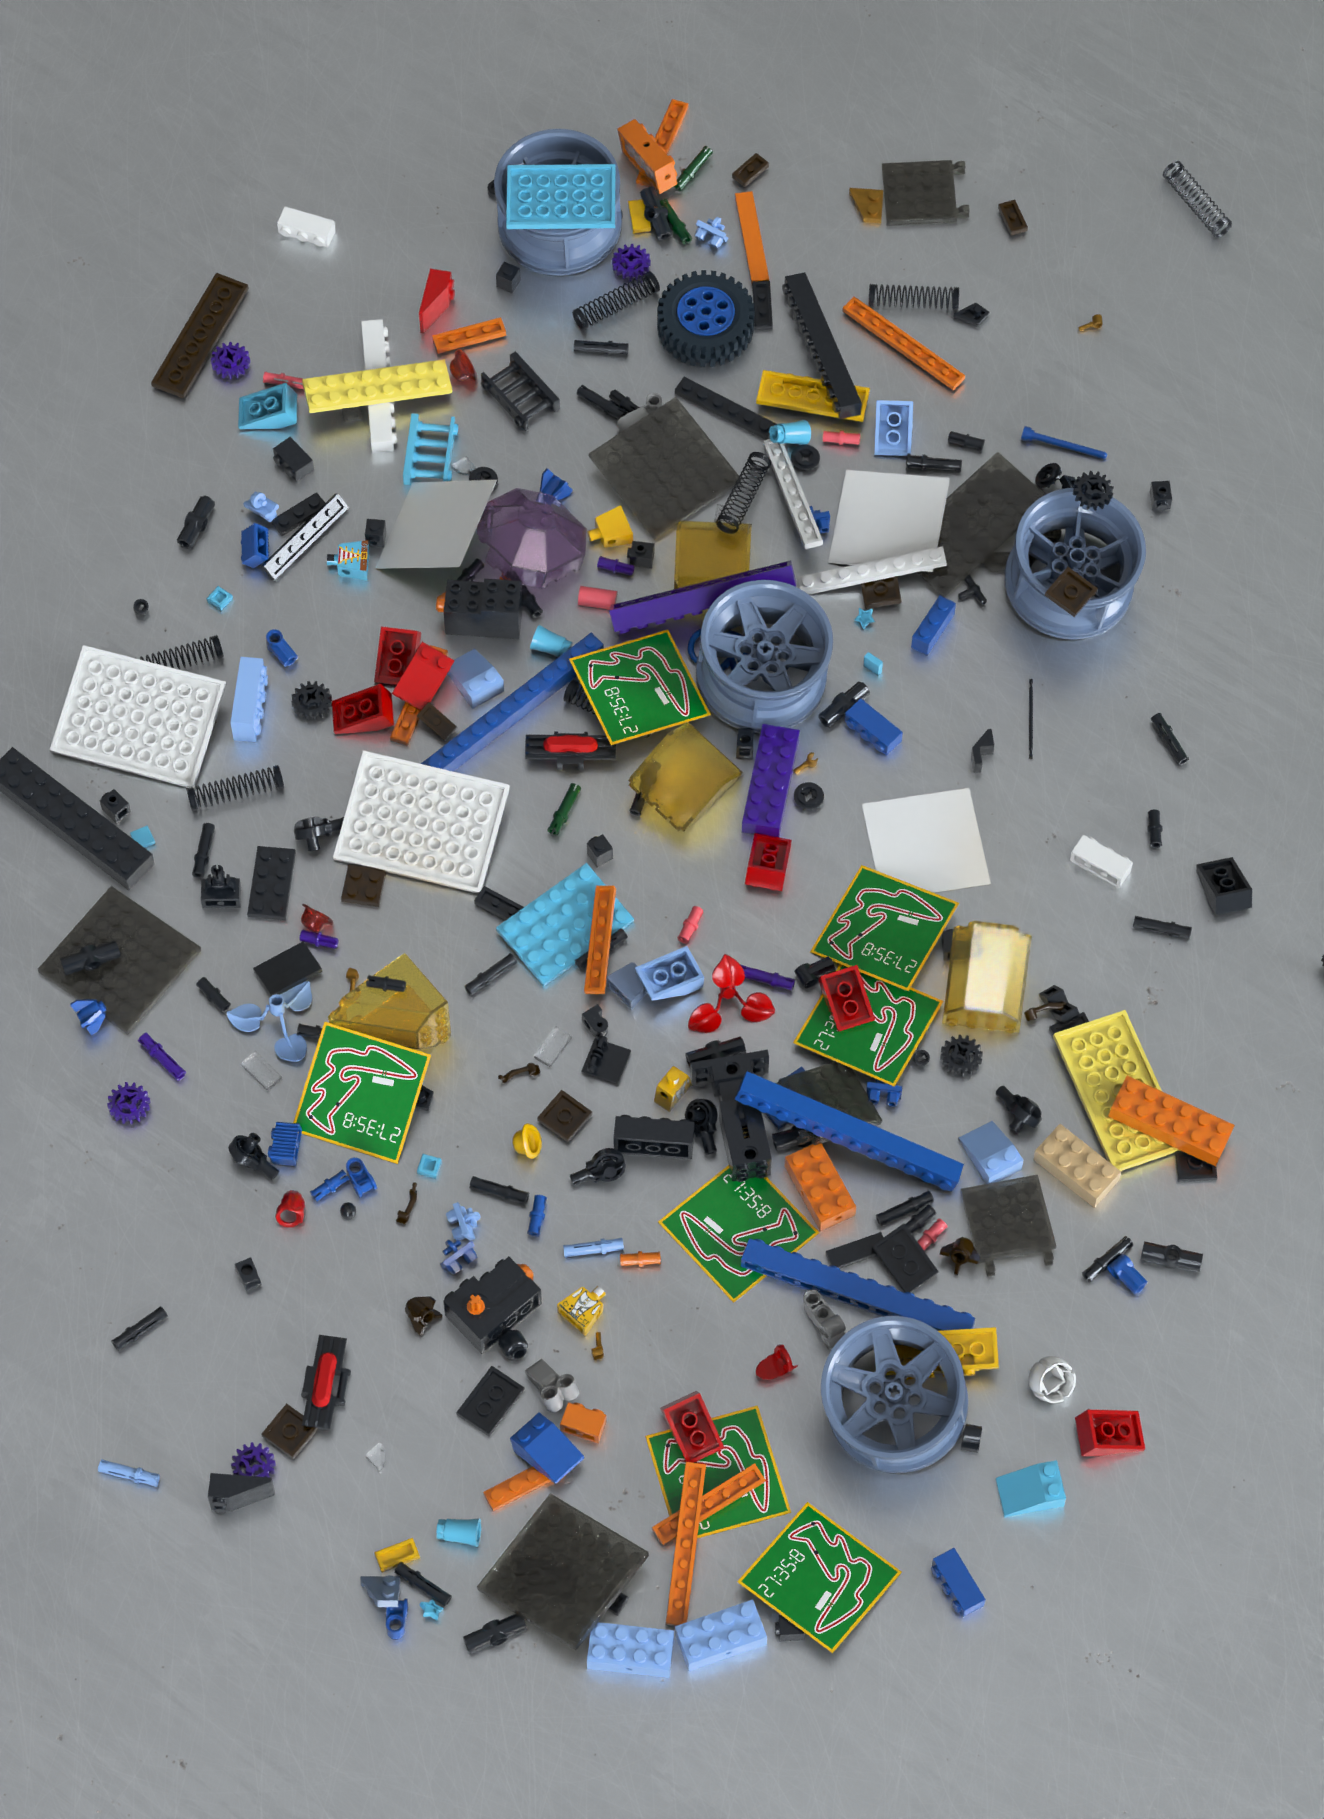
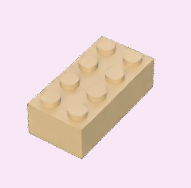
(1077, 1165)

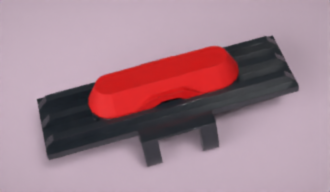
(569, 748)
(319, 1382)

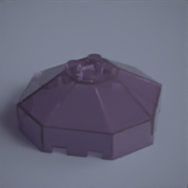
(531, 537)

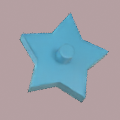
(865, 617)
(431, 1609)

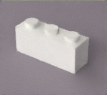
(306, 227)
(1101, 861)

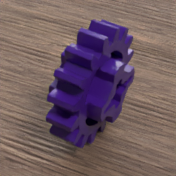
(631, 262)
(230, 360)
(134, 1097)
(255, 1453)

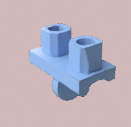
(718, 236)
(262, 506)
(464, 1218)

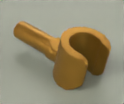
(1097, 323)
(808, 763)
(353, 975)
(598, 1351)

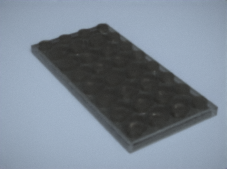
(980, 519)

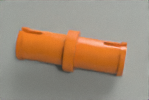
(640, 1258)

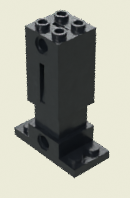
(739, 1123)

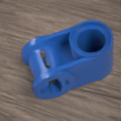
(361, 1180)
(398, 1616)

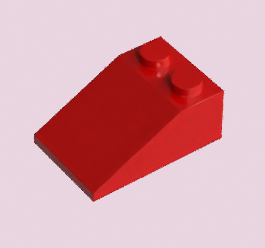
(436, 297)
(394, 653)
(423, 676)
(363, 711)
(768, 862)
(846, 998)
(692, 1427)
(1109, 1432)

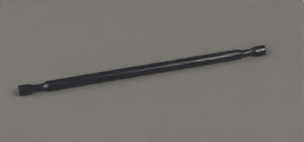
(1030, 719)

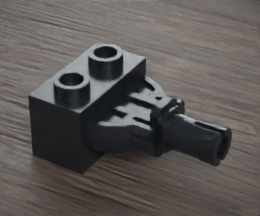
(220, 891)

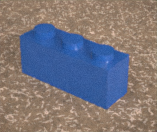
(933, 625)
(873, 727)
(957, 1582)

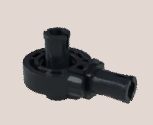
(315, 826)
(1022, 1107)
(706, 1118)
(251, 1154)
(601, 1167)

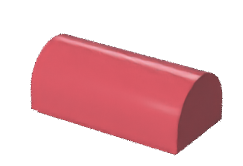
(596, 597)

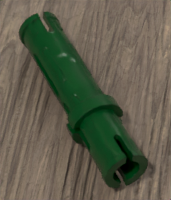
(688, 173)
(677, 225)
(560, 816)

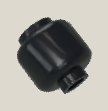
(513, 1344)

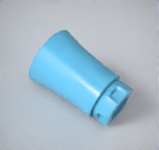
(793, 433)
(549, 642)
(460, 1531)

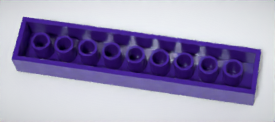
(690, 598)

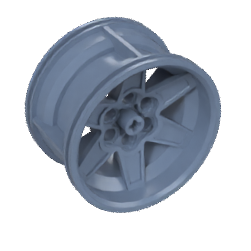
(556, 250)
(1125, 546)
(753, 607)
(881, 1336)

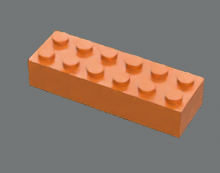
(1171, 1120)

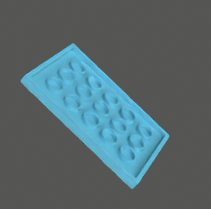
(561, 196)
(558, 925)

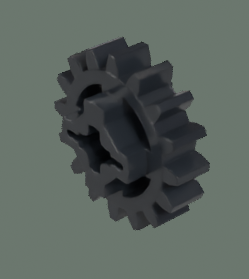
(1093, 491)
(311, 700)
(964, 1048)

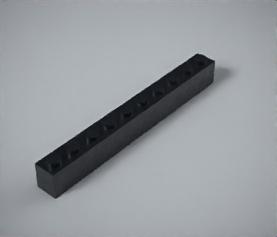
(822, 346)

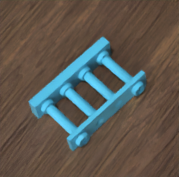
(414, 441)

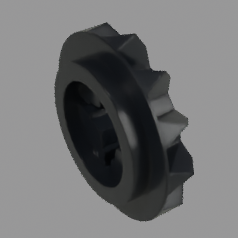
(806, 451)
(485, 472)
(1042, 479)
(805, 789)

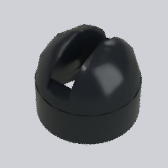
(137, 605)
(920, 1053)
(344, 1213)

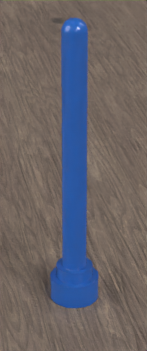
(1029, 434)

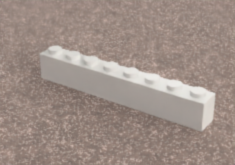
(375, 357)

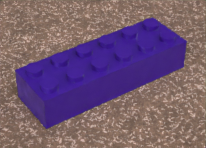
(770, 780)

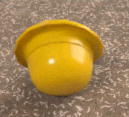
(527, 1141)

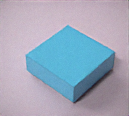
(219, 598)
(873, 663)
(143, 836)
(429, 1166)

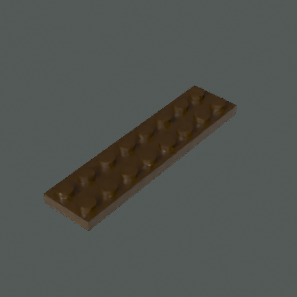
(199, 335)

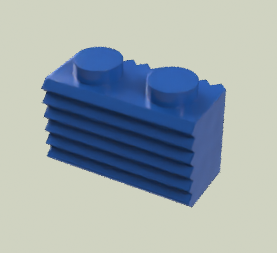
(254, 545)
(285, 1143)

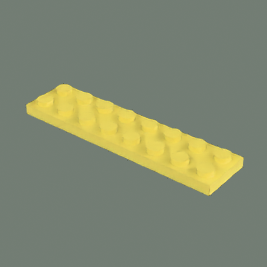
(377, 386)

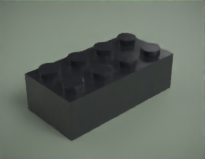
(654, 1137)

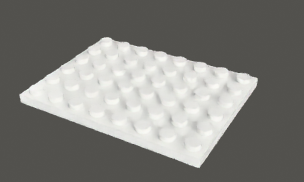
(138, 716)
(421, 822)

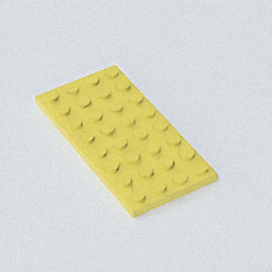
(1098, 1061)

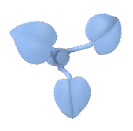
(247, 1018)

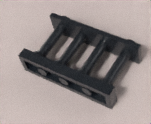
(528, 377)

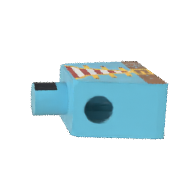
(351, 559)

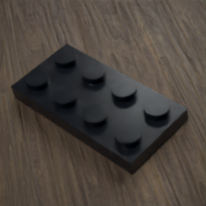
(271, 883)

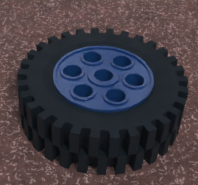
(707, 296)

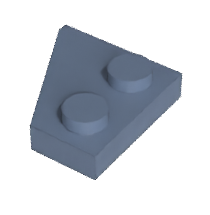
(382, 1589)

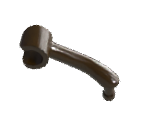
(1031, 1013)
(533, 1069)
(403, 1217)

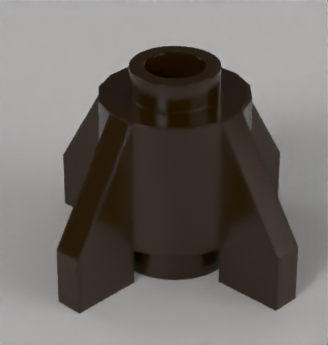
(961, 1252)
(421, 1312)

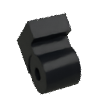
(745, 743)
(595, 1022)
(248, 1274)
(971, 1438)

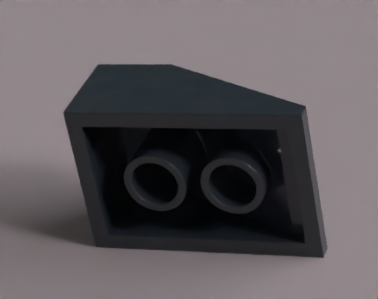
(1225, 886)
(235, 1491)

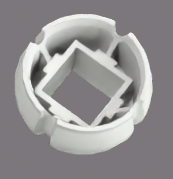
(1057, 1386)

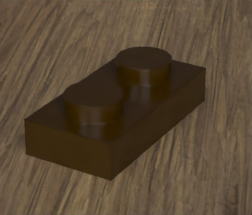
(750, 170)
(1012, 217)
(437, 721)

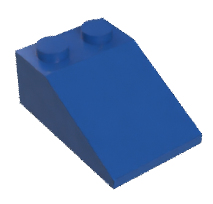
(546, 1448)

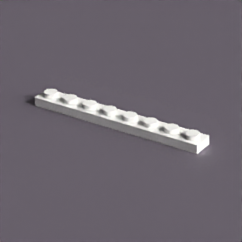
(793, 494)
(873, 570)

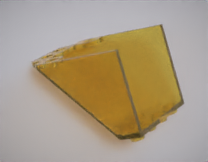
(987, 977)
(407, 1018)

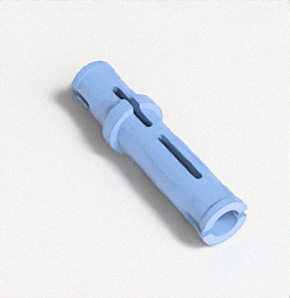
(593, 1247)
(138, 1475)

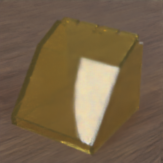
(709, 553)
(684, 776)

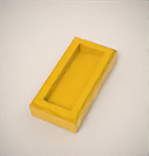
(638, 220)
(401, 1552)

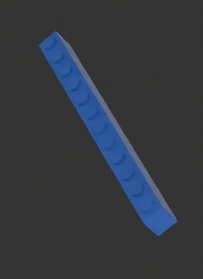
(512, 708)
(849, 1131)
(849, 1287)

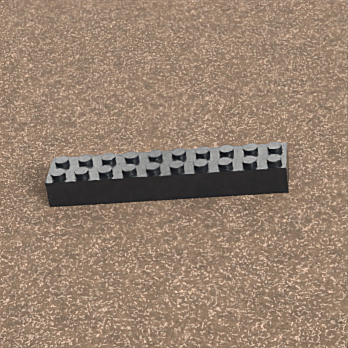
(73, 820)

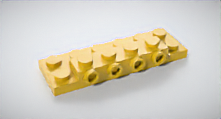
(802, 394)
(974, 1347)

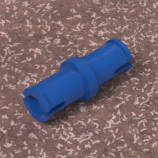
(329, 1185)
(537, 1215)

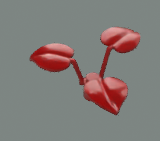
(726, 976)

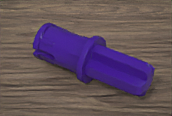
(615, 566)
(318, 939)

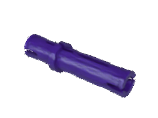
(772, 979)
(156, 1050)

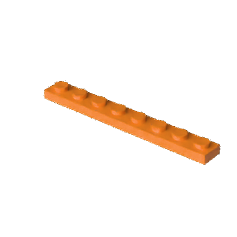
(903, 343)
(685, 1544)

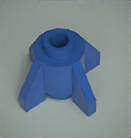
(554, 485)
(90, 1014)

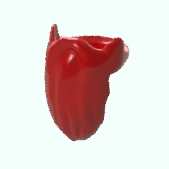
(293, 1202)
(775, 1364)

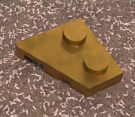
(868, 203)

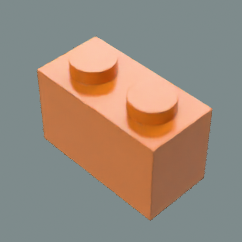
(583, 1422)

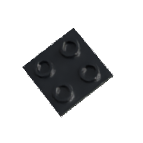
(606, 1060)

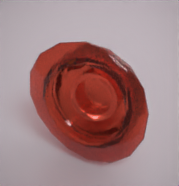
(462, 367)
(314, 919)

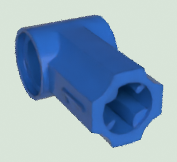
(281, 648)
(1123, 1269)

